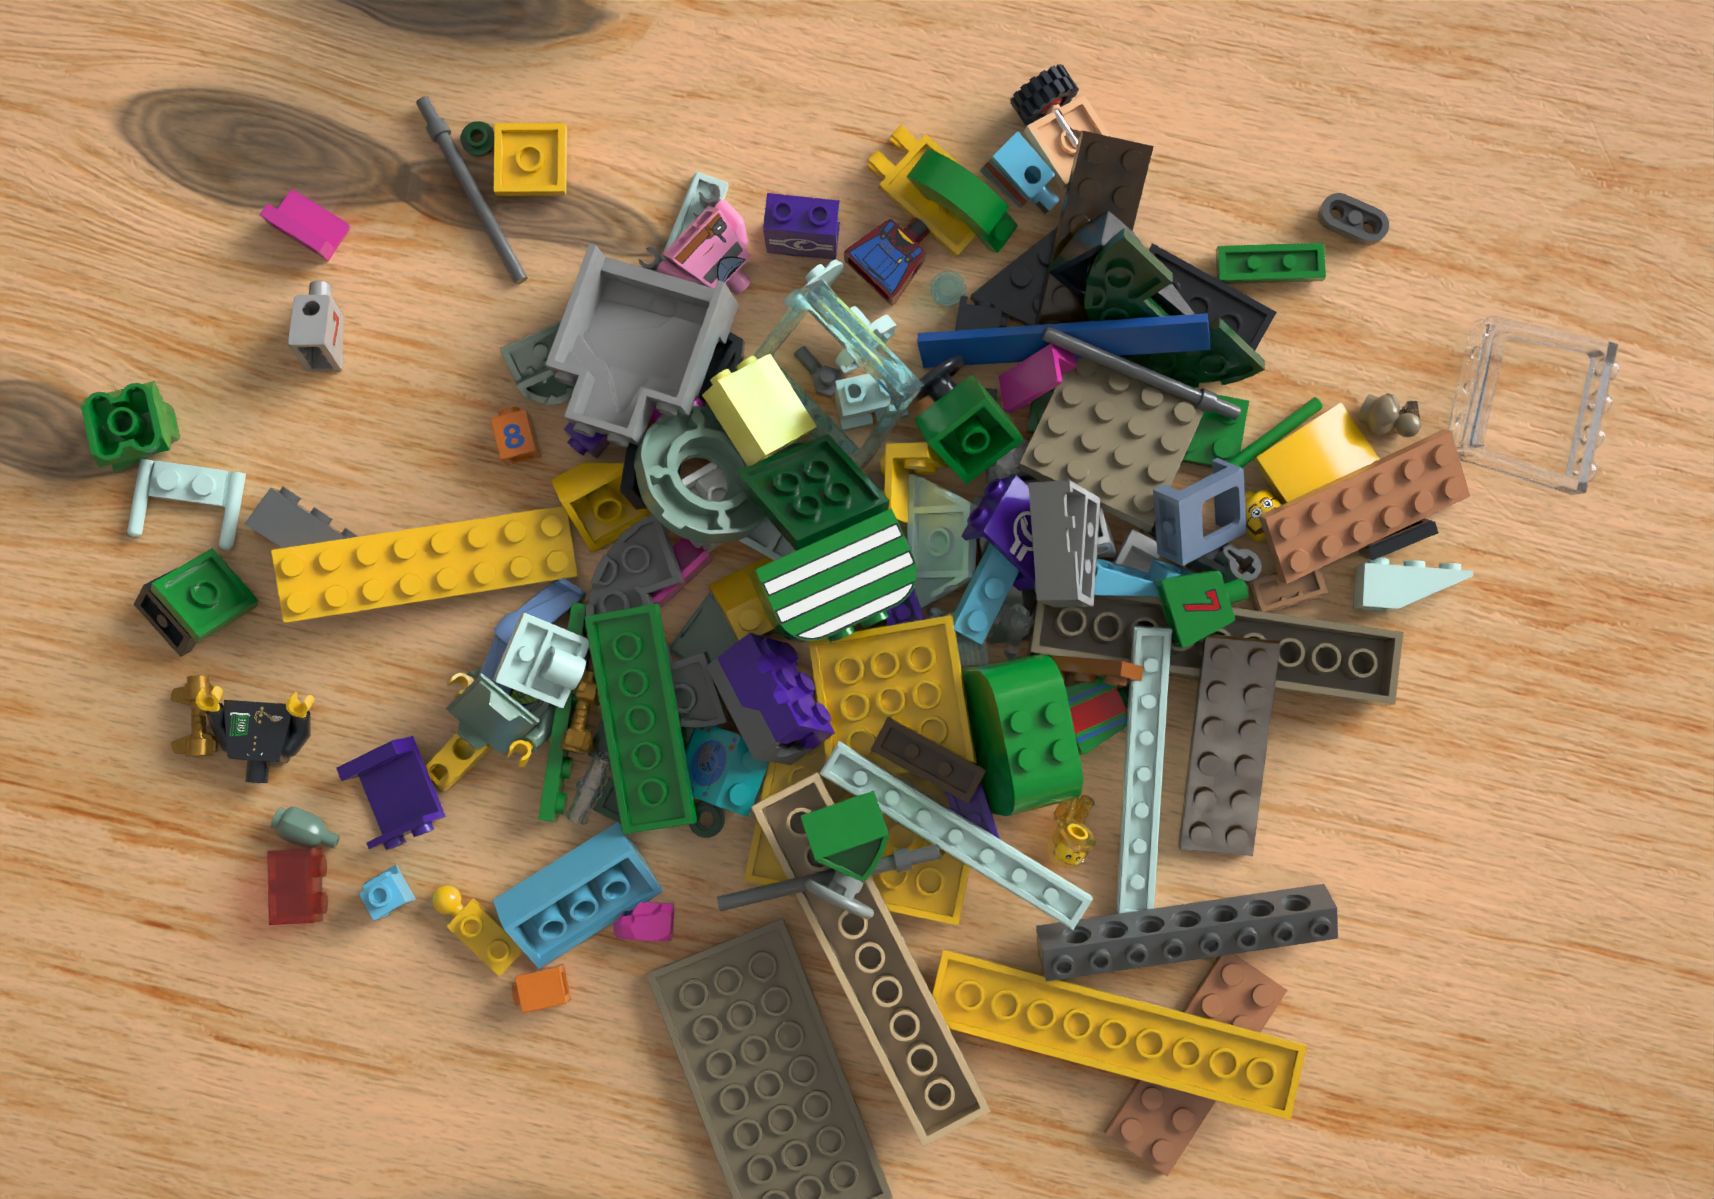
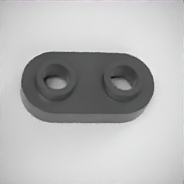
(1353, 216)

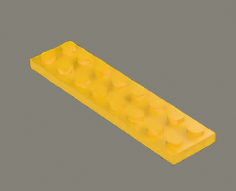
(423, 563)

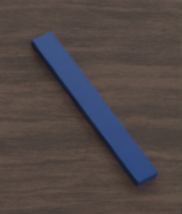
(1020, 342)

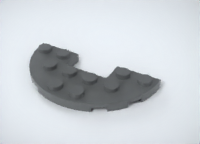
(624, 579)

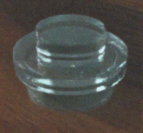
(948, 288)

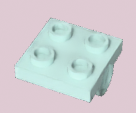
(542, 660)

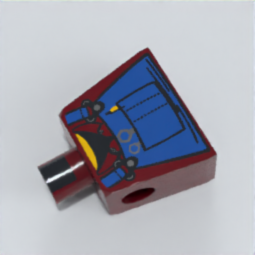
(889, 257)

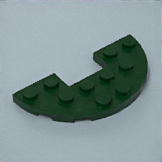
(1121, 288)

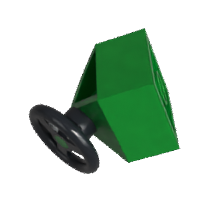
(964, 421)

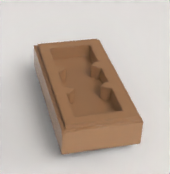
(1272, 594)

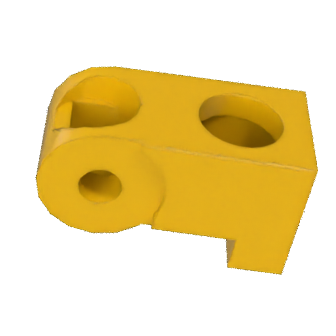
(454, 761)

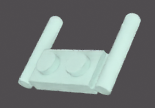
(188, 485)

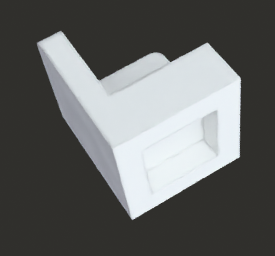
(1137, 551)

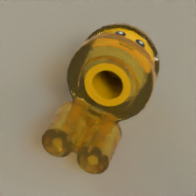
(1071, 838)

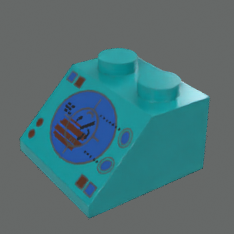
(723, 769)

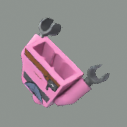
(709, 248)

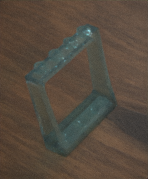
(864, 348)

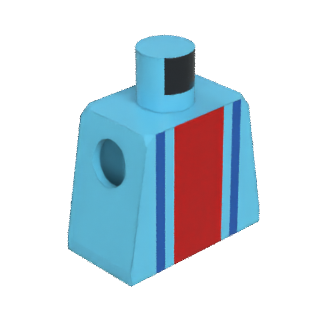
(1013, 165)

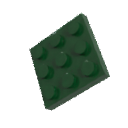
(812, 491)

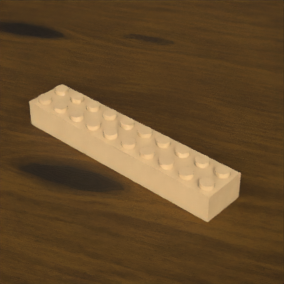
(878, 979)

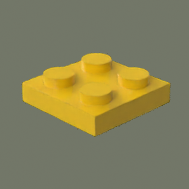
(530, 159)

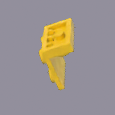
(896, 466)

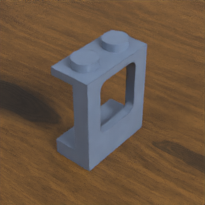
(1180, 514)

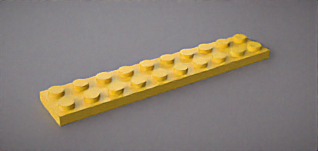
(1119, 1034)

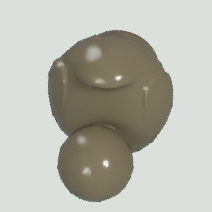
(1384, 414)

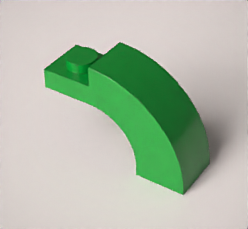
(965, 196)

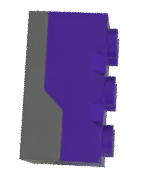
(770, 699)

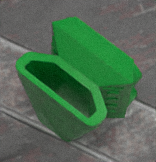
(128, 425)

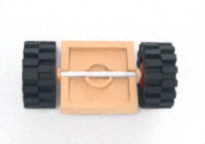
(1052, 124)

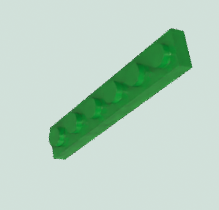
(558, 763)

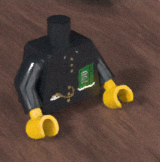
(258, 730)

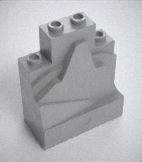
(635, 344)

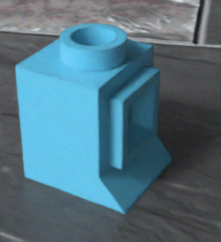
(386, 893)

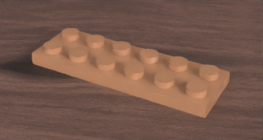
(1364, 506)
(1162, 1120)

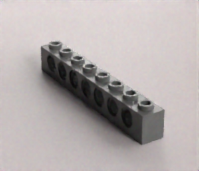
(1187, 932)

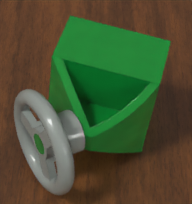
(851, 841)

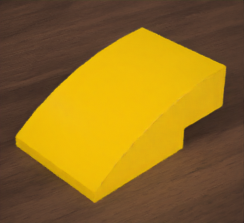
(1315, 455)

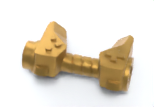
(577, 738)
(199, 741)

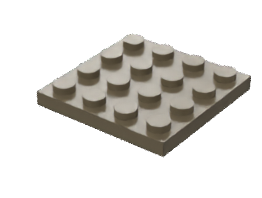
(1112, 439)

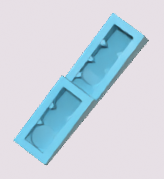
(1127, 581)

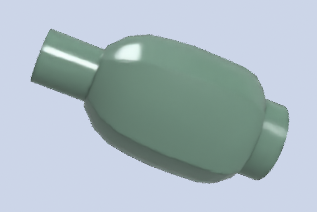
(303, 828)

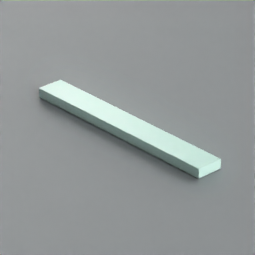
(1143, 770)
(958, 836)

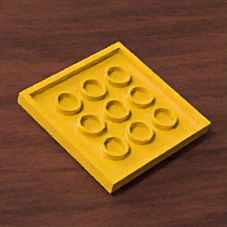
(895, 673)

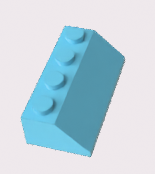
(576, 896)

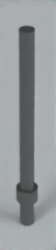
(440, 133)
(1203, 398)
(900, 860)

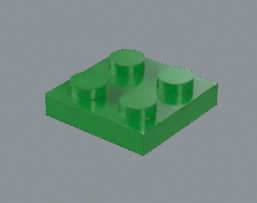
(204, 595)

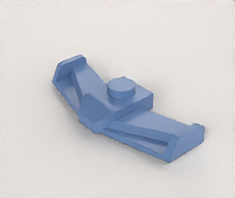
(547, 605)

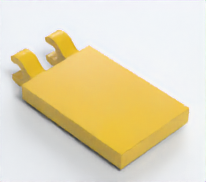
(942, 223)

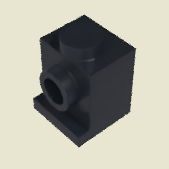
(979, 316)

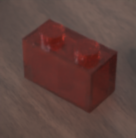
(296, 886)

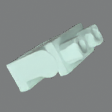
(856, 400)

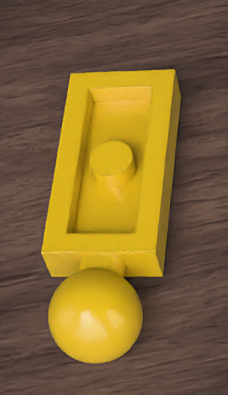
(477, 929)

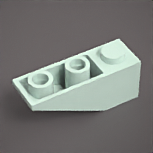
(1394, 586)

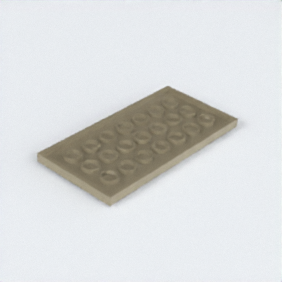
(766, 1071)

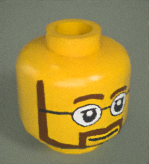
(1256, 505)

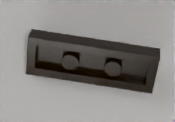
(929, 760)

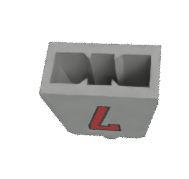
(317, 329)

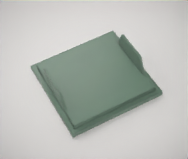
(704, 632)
(490, 716)

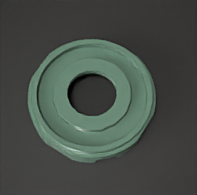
(670, 501)

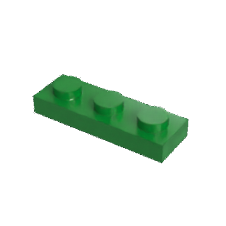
(1271, 263)

